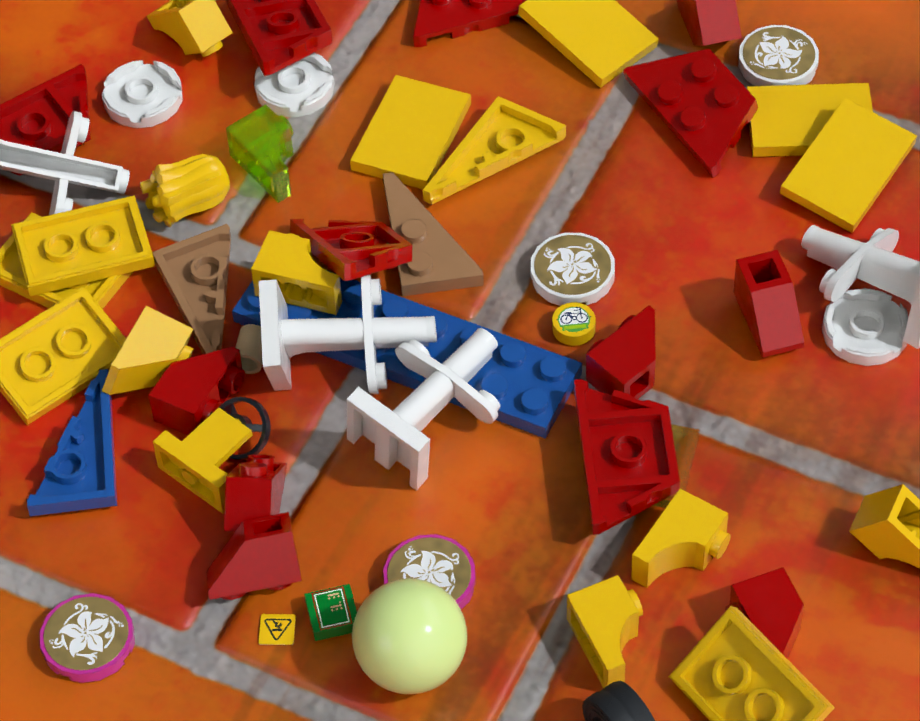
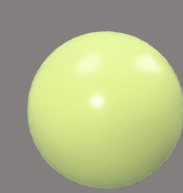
(409, 636)

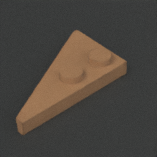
(436, 257)
(198, 281)

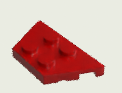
(281, 30)
(697, 102)
(42, 113)
(355, 247)
(624, 454)

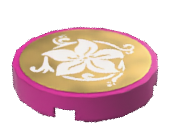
(436, 561)
(87, 637)

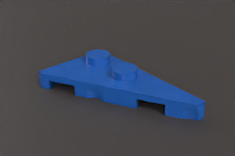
(84, 466)

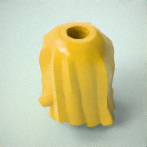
(185, 188)

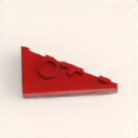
(461, 17)

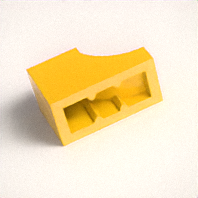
(193, 24)
(298, 275)
(890, 524)
(683, 536)
(603, 623)

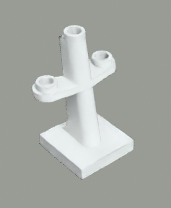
(64, 166)
(871, 263)
(289, 337)
(398, 432)

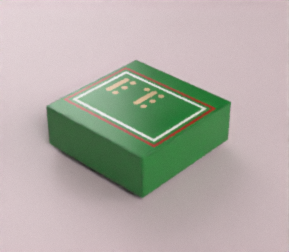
(331, 611)

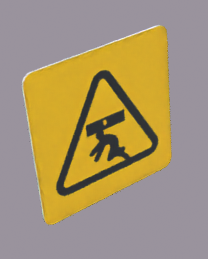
(277, 629)

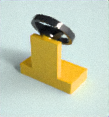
(200, 454)

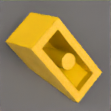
(148, 352)

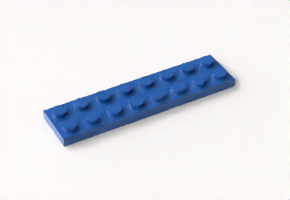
(521, 376)

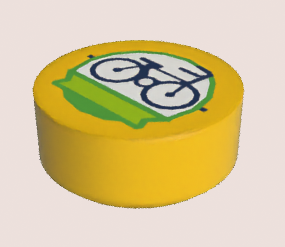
(573, 324)

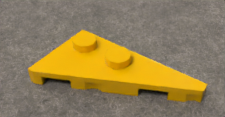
(497, 141)

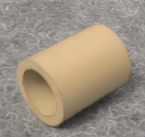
(250, 348)

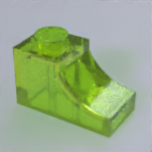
(261, 147)

